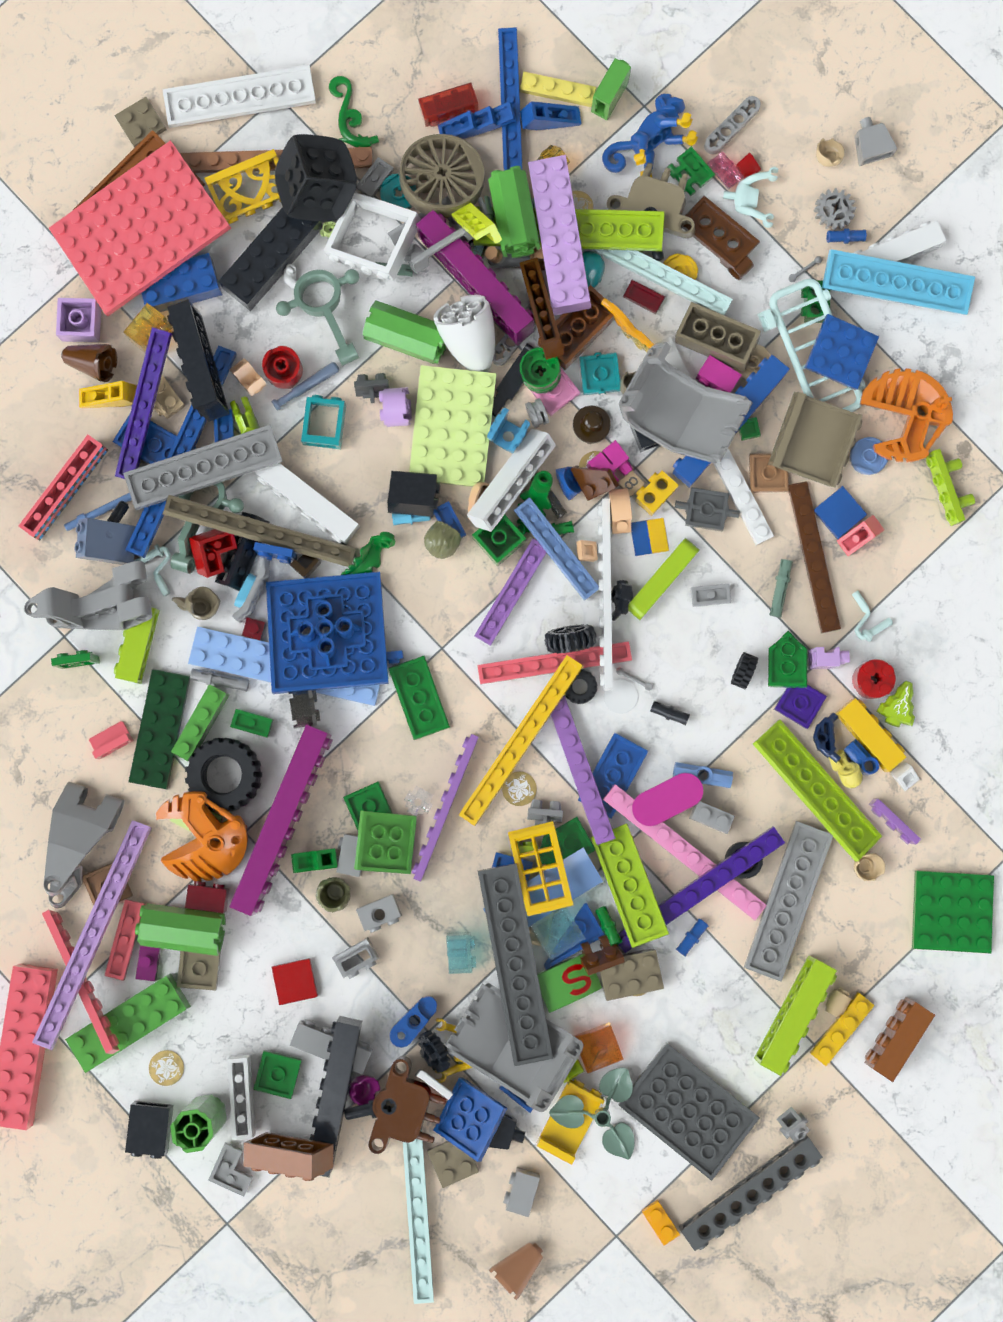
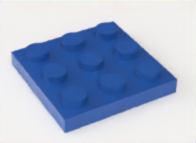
(841, 352)
(470, 1119)

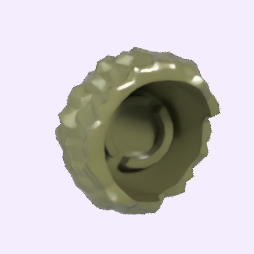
(442, 540)
(333, 894)

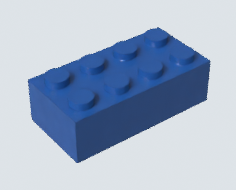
(191, 280)

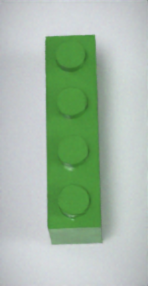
(200, 722)

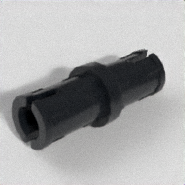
(669, 713)

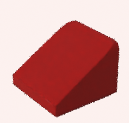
(748, 166)

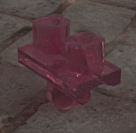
(725, 170)

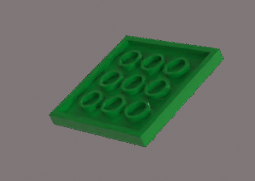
(953, 912)

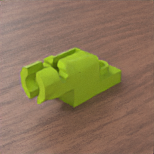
(247, 421)

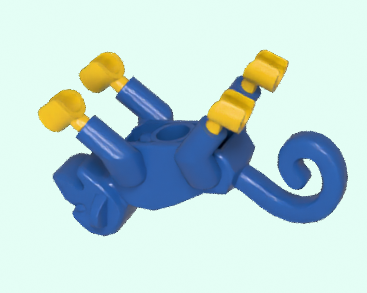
(651, 133)

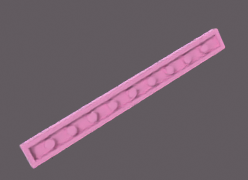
(685, 853)

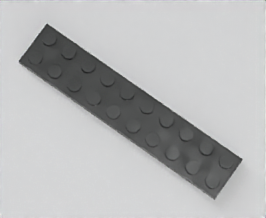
(515, 964)

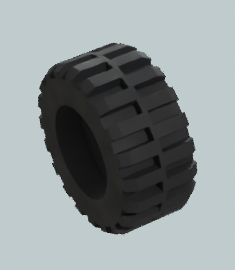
(242, 755)

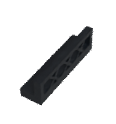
(242, 562)

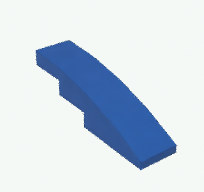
(480, 122)

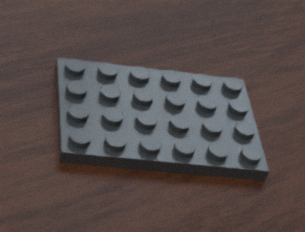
(689, 1111)

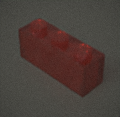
(447, 104)

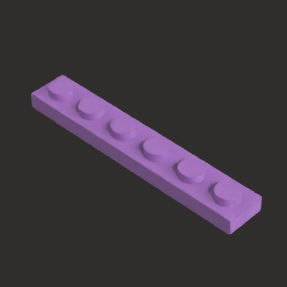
(510, 593)

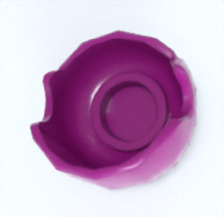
(363, 1089)

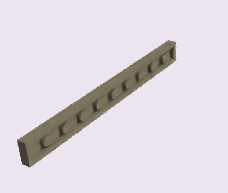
(258, 531)

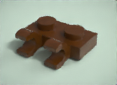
(602, 959)

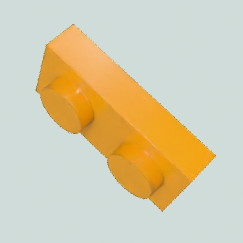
(660, 1222)

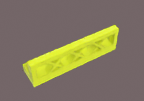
(469, 216)

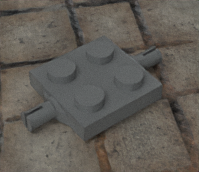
(707, 509)

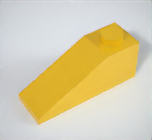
(107, 395)

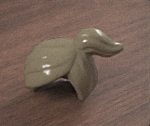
(199, 602)

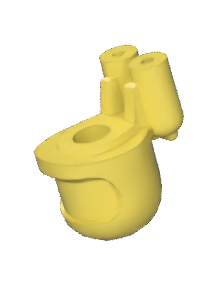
(849, 772)

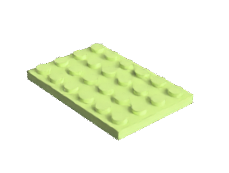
(452, 424)

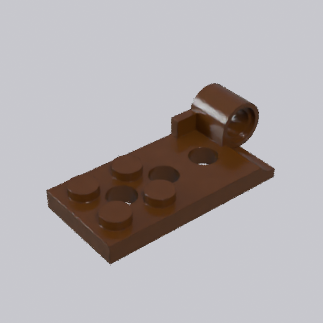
(734, 259)

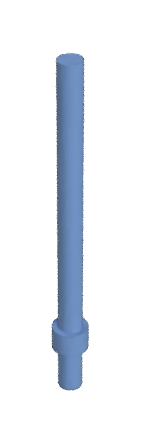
(97, 512)

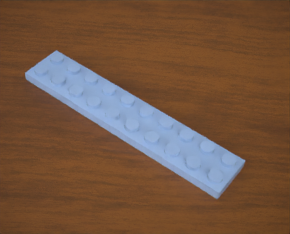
(252, 660)

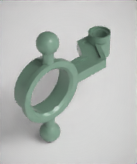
(345, 353)
(184, 560)

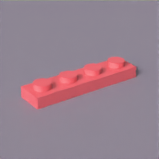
(124, 940)

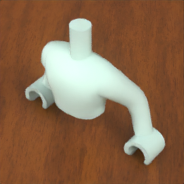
(747, 196)

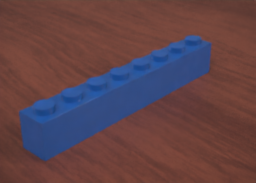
(756, 390)

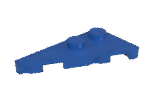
(589, 928)

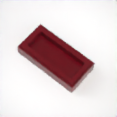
(643, 297)

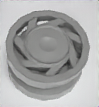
(537, 413)

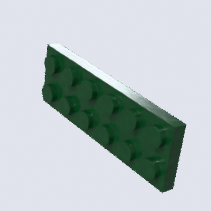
(159, 729)

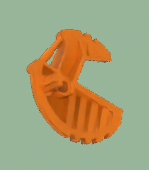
(904, 394)
(204, 855)

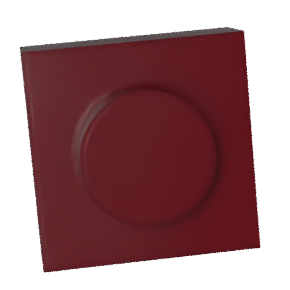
(253, 629)

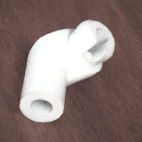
(290, 275)

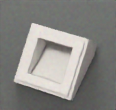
(905, 775)

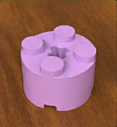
(396, 407)

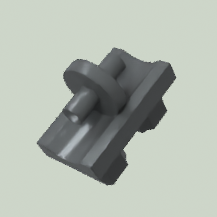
(370, 388)

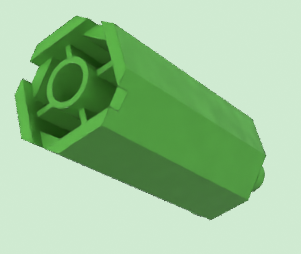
(514, 212)
(404, 332)
(181, 929)
(198, 1123)

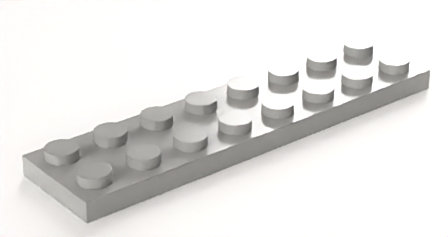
(202, 467)
(788, 901)

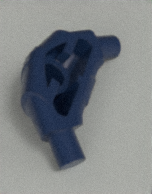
(825, 737)

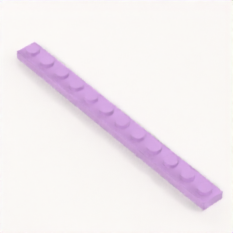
(91, 936)

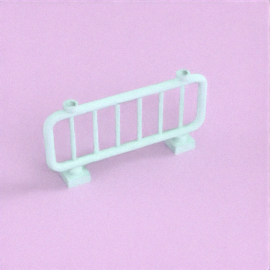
(773, 318)

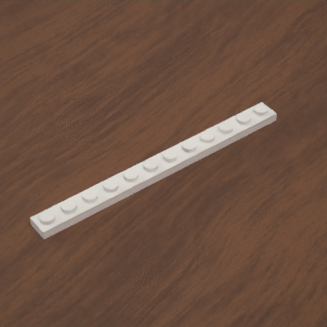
(731, 474)

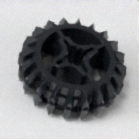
(570, 638)

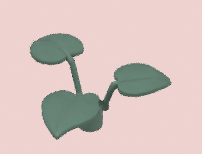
(615, 1085)

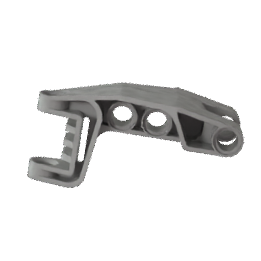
(104, 609)
(72, 836)

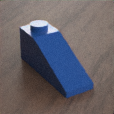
(549, 116)

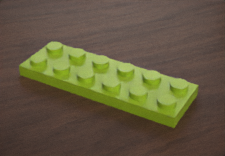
(631, 888)

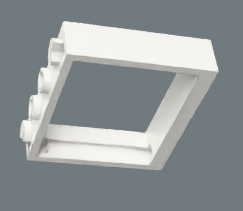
(383, 208)

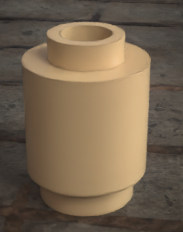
(838, 1002)

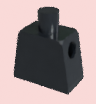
(506, 1133)

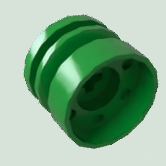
(529, 369)

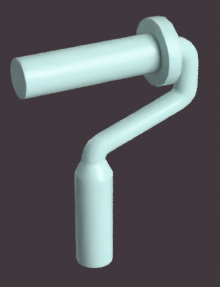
(158, 578)
(868, 634)

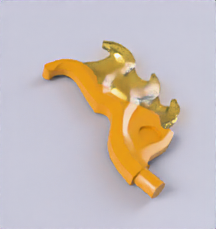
(627, 327)

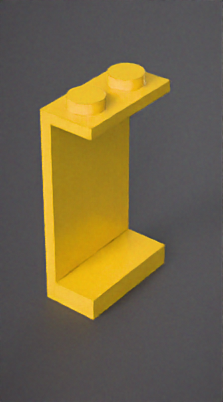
(565, 1141)

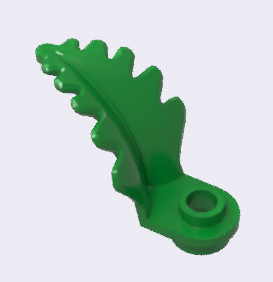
(538, 494)
(371, 554)

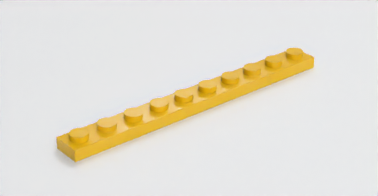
(521, 740)

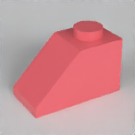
(860, 535)

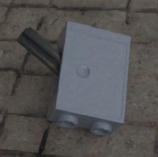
(105, 539)

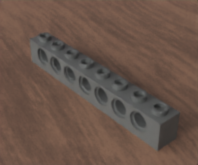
(739, 1192)

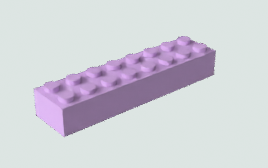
(559, 235)

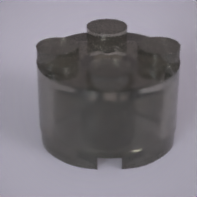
(303, 708)

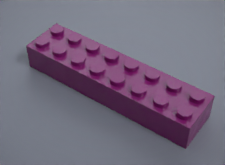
(476, 278)

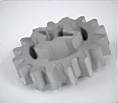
(826, 206)

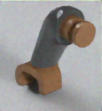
(496, 259)

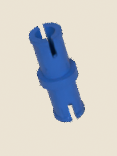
(846, 236)
(692, 937)

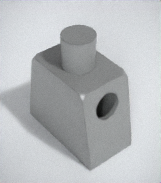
(873, 142)

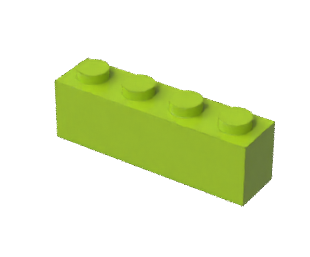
(135, 650)

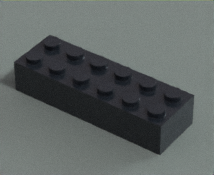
(267, 258)
(197, 361)

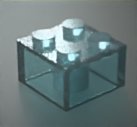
(557, 933)

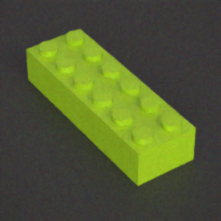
(794, 1015)

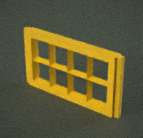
(549, 904)

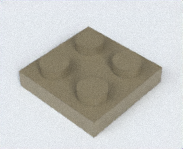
(139, 121)
(198, 971)
(451, 1163)

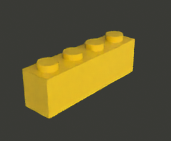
(870, 734)

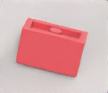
(110, 740)

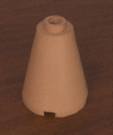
(518, 1268)

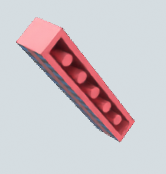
(63, 487)

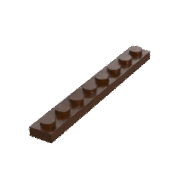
(814, 557)

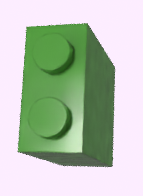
(611, 88)

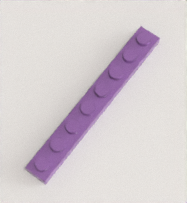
(582, 773)
(441, 814)

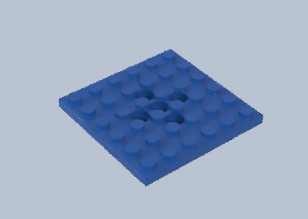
(356, 654)

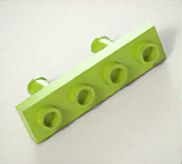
(947, 495)

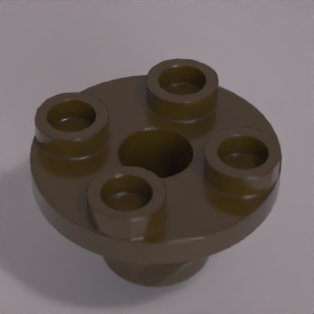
(591, 424)

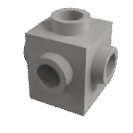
(793, 1125)

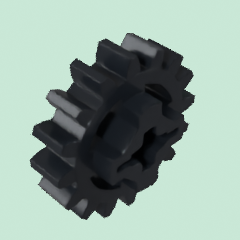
(434, 1051)

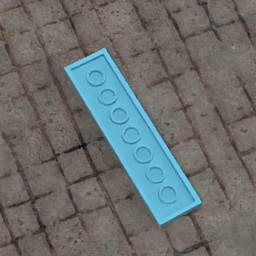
(898, 282)

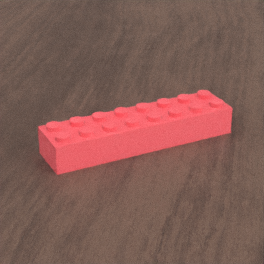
(21, 1059)

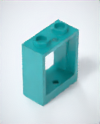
(323, 441)

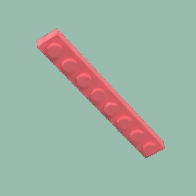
(548, 663)
(92, 1005)

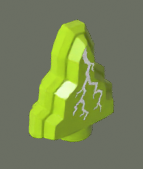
(899, 707)

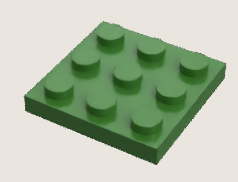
(385, 842)

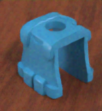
(501, 426)

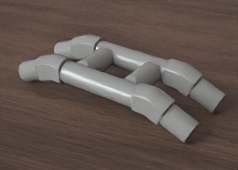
(255, 592)

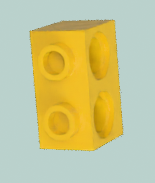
(658, 494)

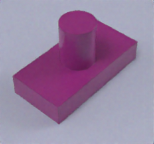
(148, 963)

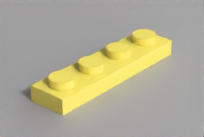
(557, 89)

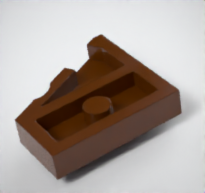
(594, 480)

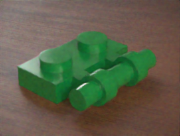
(694, 167)

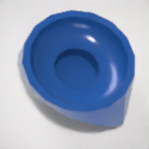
(568, 482)

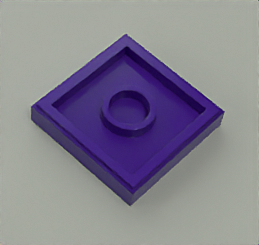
(800, 704)

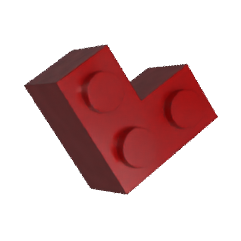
(207, 550)

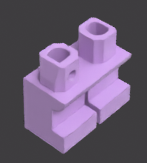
(831, 659)

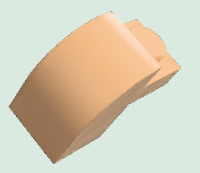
(248, 377)
(620, 511)

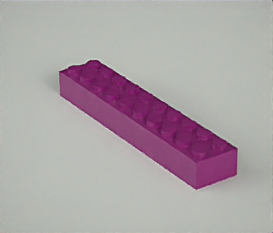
(280, 821)

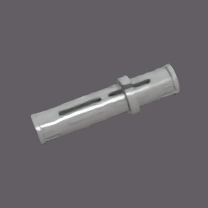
(218, 679)

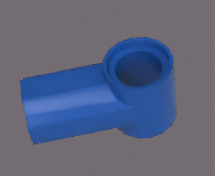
(859, 755)

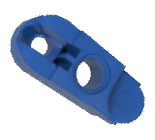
(425, 1010)

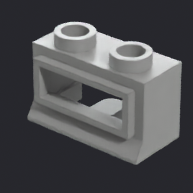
(353, 950)

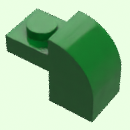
(314, 860)

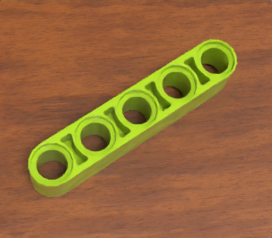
(662, 578)

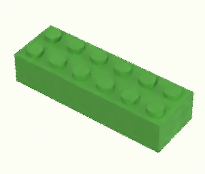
(130, 1021)

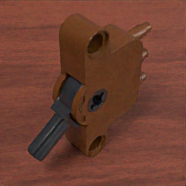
(407, 1115)

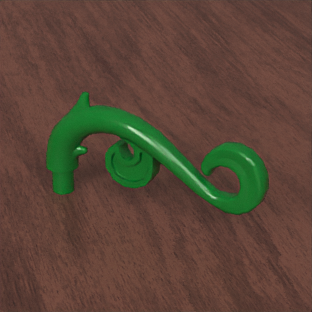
(345, 114)

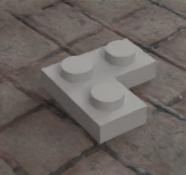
(226, 1175)

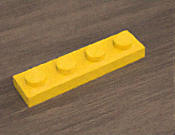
(842, 1029)

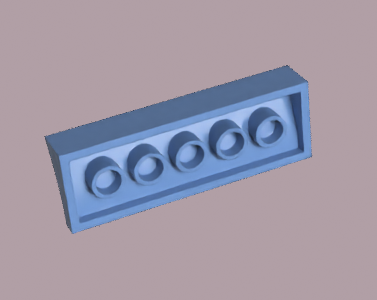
(580, 875)

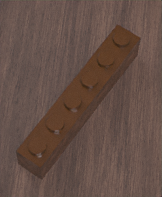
(541, 308)

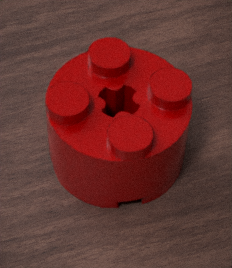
(278, 357)
(881, 671)

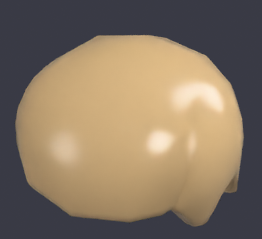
(829, 152)
(869, 867)

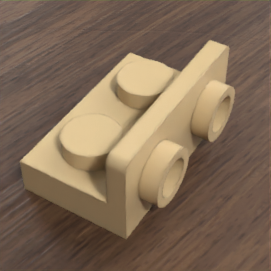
(167, 400)

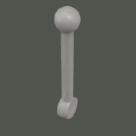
(792, 277)
(648, 686)

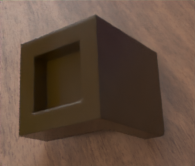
(305, 565)

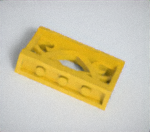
(223, 177)

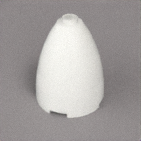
(468, 331)

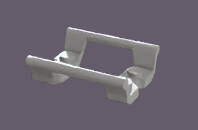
(417, 258)

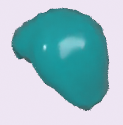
(593, 267)

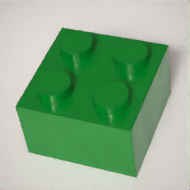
(501, 541)

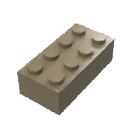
(717, 336)

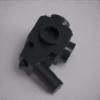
(621, 596)

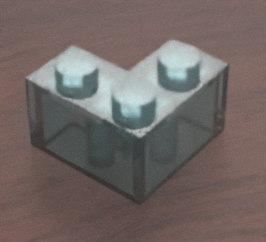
(460, 952)

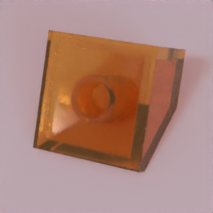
(599, 1048)

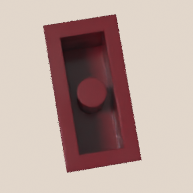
(207, 898)

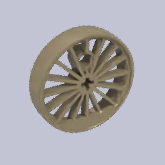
(441, 174)

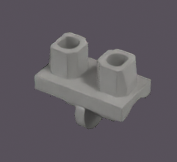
(541, 815)

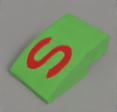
(566, 983)

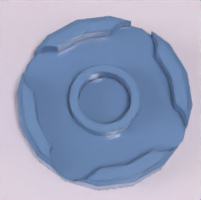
(865, 459)

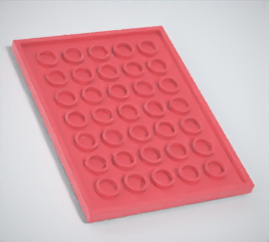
(139, 228)

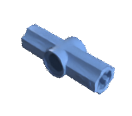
(715, 776)

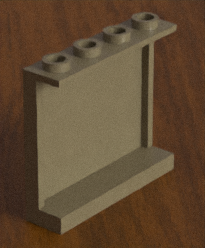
(815, 440)

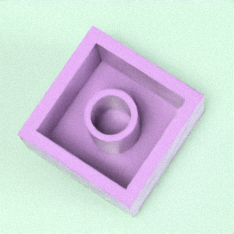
(78, 320)

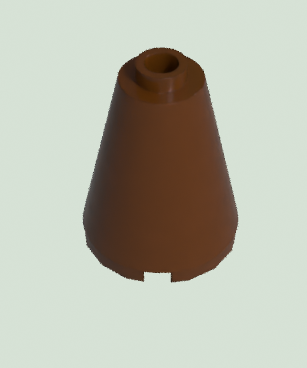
(91, 360)

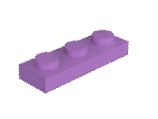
(894, 822)

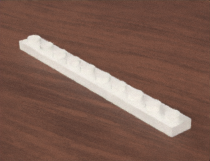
(605, 602)

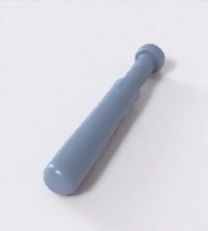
(306, 385)

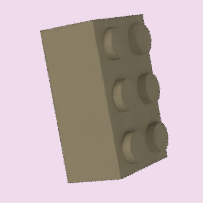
(635, 976)

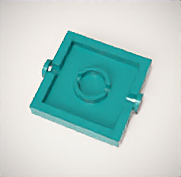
(599, 373)

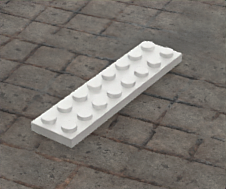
(239, 96)

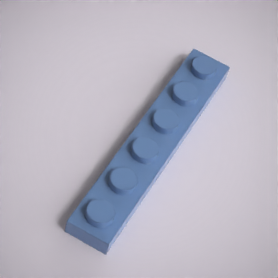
(556, 548)

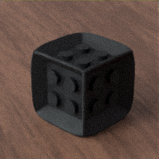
(315, 178)

